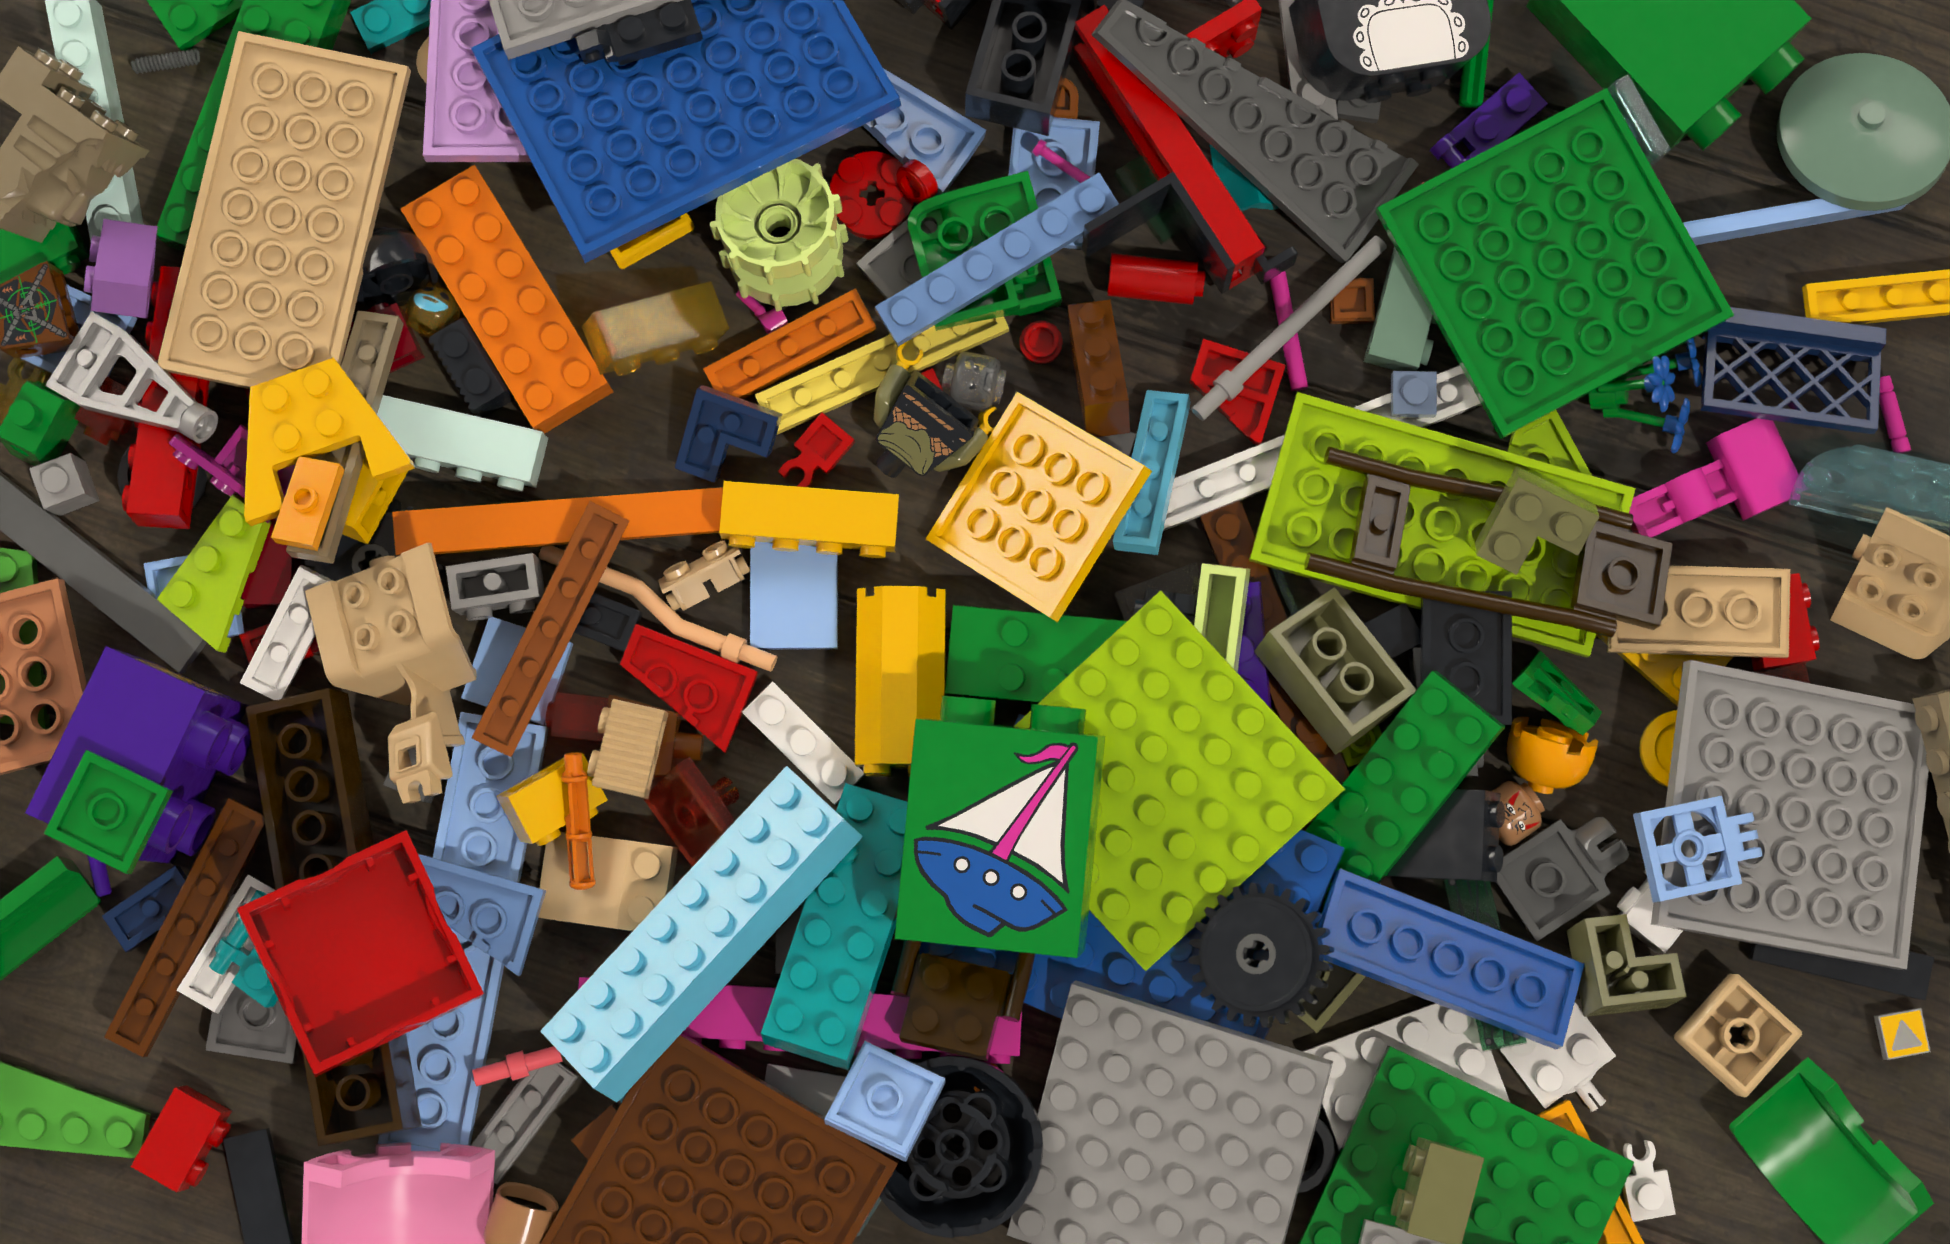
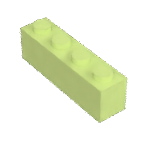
(1222, 608)

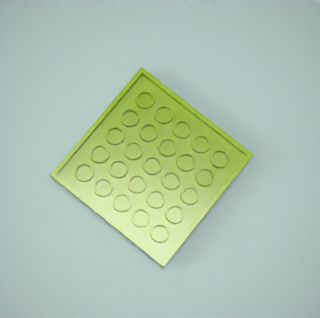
(1191, 779)

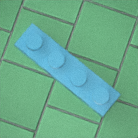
(1157, 448)

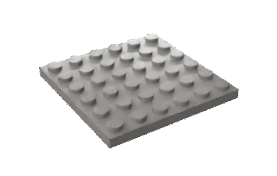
(1834, 809)
(1168, 1129)

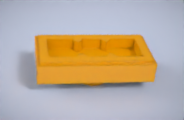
(308, 503)

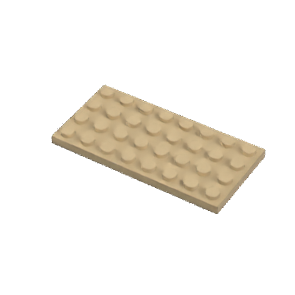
(283, 212)

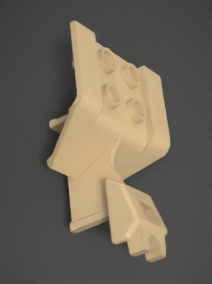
(1900, 587)
(395, 641)

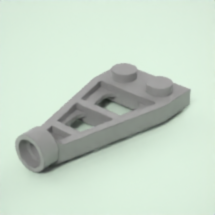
(92, 358)

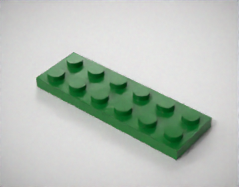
(1406, 778)

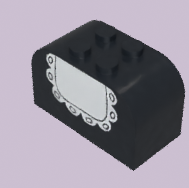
(1386, 44)

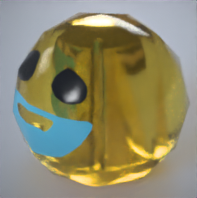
(431, 310)

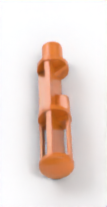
(578, 823)

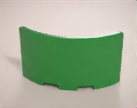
(1824, 1162)

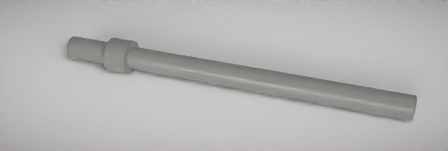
(1230, 383)

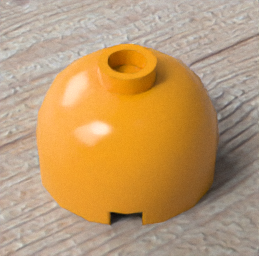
(1549, 754)

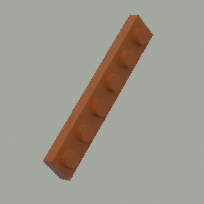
(550, 629)

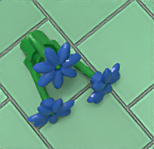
(1658, 381)

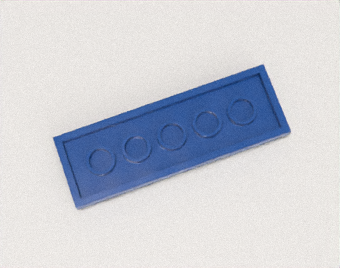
(1450, 959)

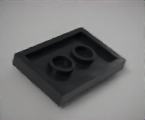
(1471, 652)

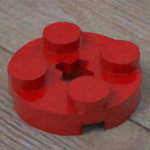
(855, 176)

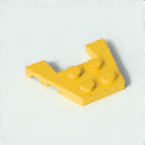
(307, 417)

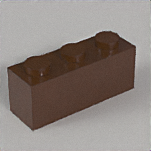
(1098, 368)

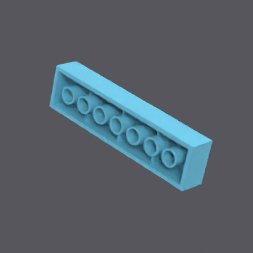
(700, 935)

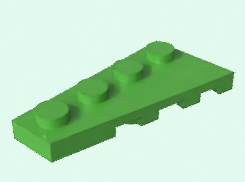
(64, 1118)

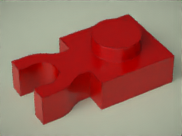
(820, 447)

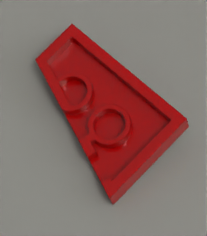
(691, 681)

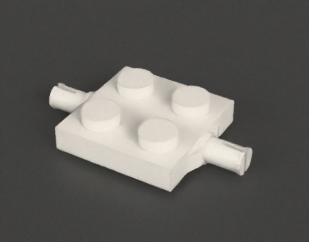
(1564, 1070)

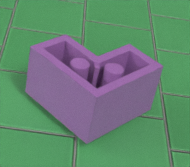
(123, 268)

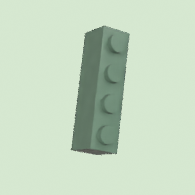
(1400, 323)

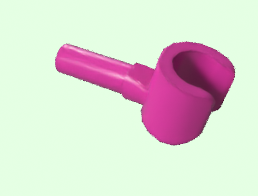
(770, 320)

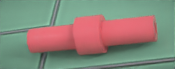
(516, 1065)

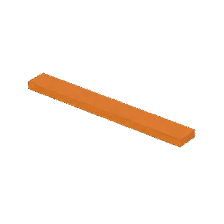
(555, 521)

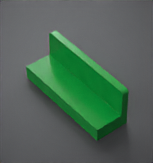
(42, 911)

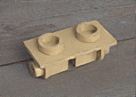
(688, 579)

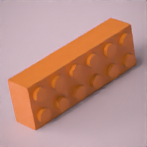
(507, 300)

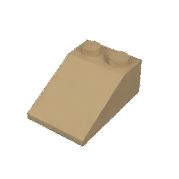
(627, 888)

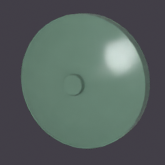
(1865, 131)

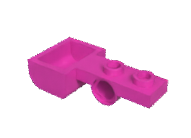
(1747, 470)

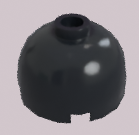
(395, 267)

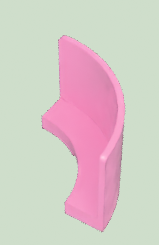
(398, 1196)

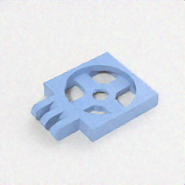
(1727, 840)

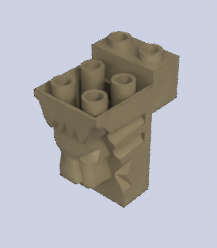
(59, 147)

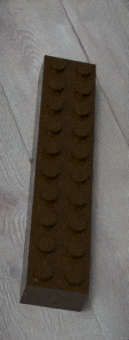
(313, 823)

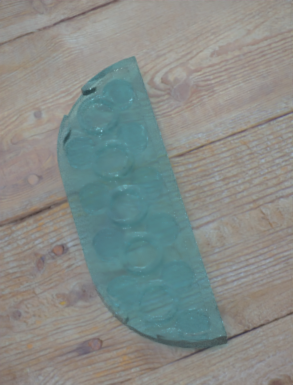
(1866, 480)

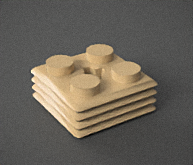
(1766, 1035)

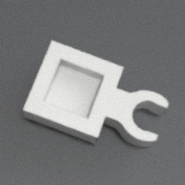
(1647, 1190)

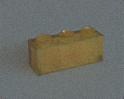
(655, 329)

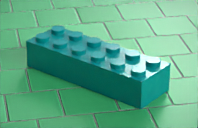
(842, 938)

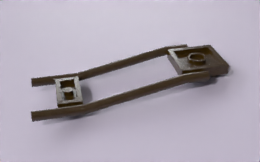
(1616, 572)
(957, 1002)

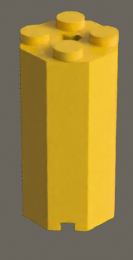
(896, 673)

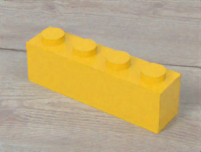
(809, 517)

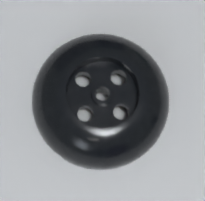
(1002, 1177)

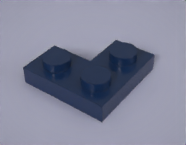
(720, 421)
(145, 911)

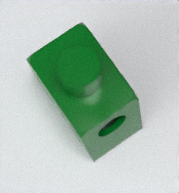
(38, 424)

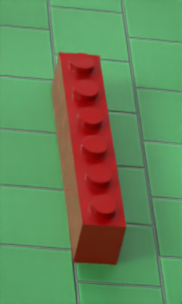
(160, 484)

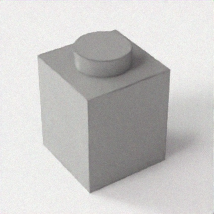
(64, 484)

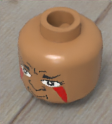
(1521, 811)

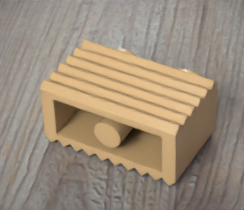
(628, 748)

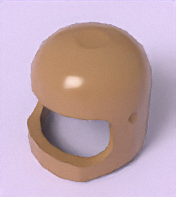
(517, 1223)

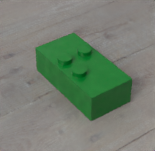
(1018, 651)

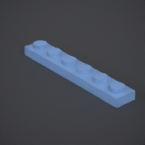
(995, 260)

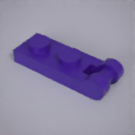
(1492, 122)

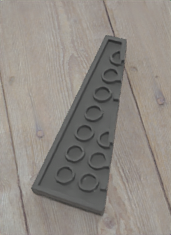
(1290, 150)

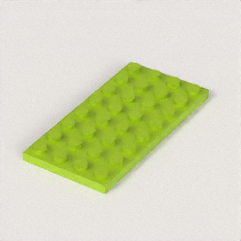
(1317, 509)

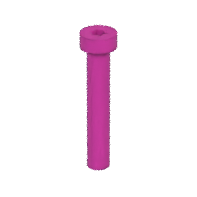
(1058, 161)

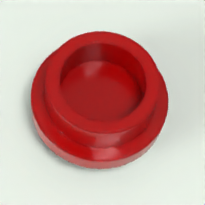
(1041, 342)

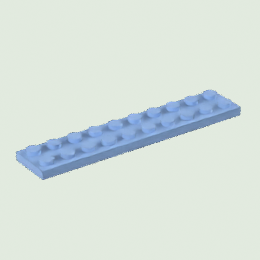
(478, 837)

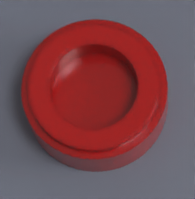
(916, 181)

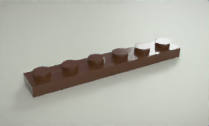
(187, 927)

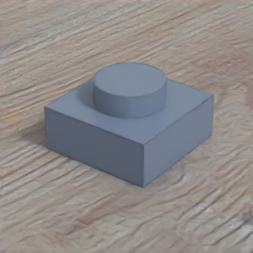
(1413, 394)

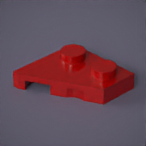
(1254, 404)

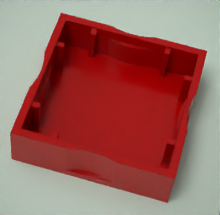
(360, 953)

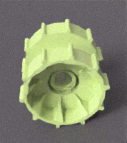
(786, 267)

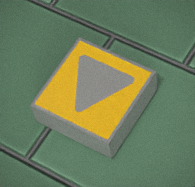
(1902, 1034)

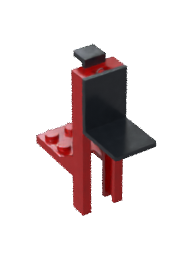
(1185, 178)

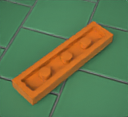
(791, 347)

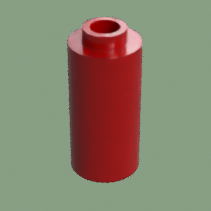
(1155, 279)

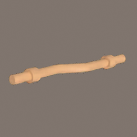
(731, 646)

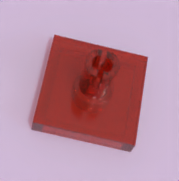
(692, 809)

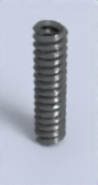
(166, 61)

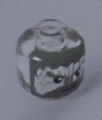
(975, 380)

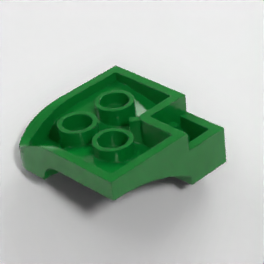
(969, 218)

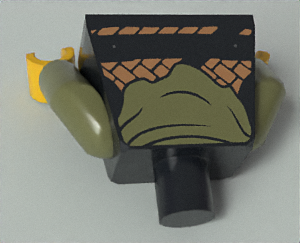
(923, 423)

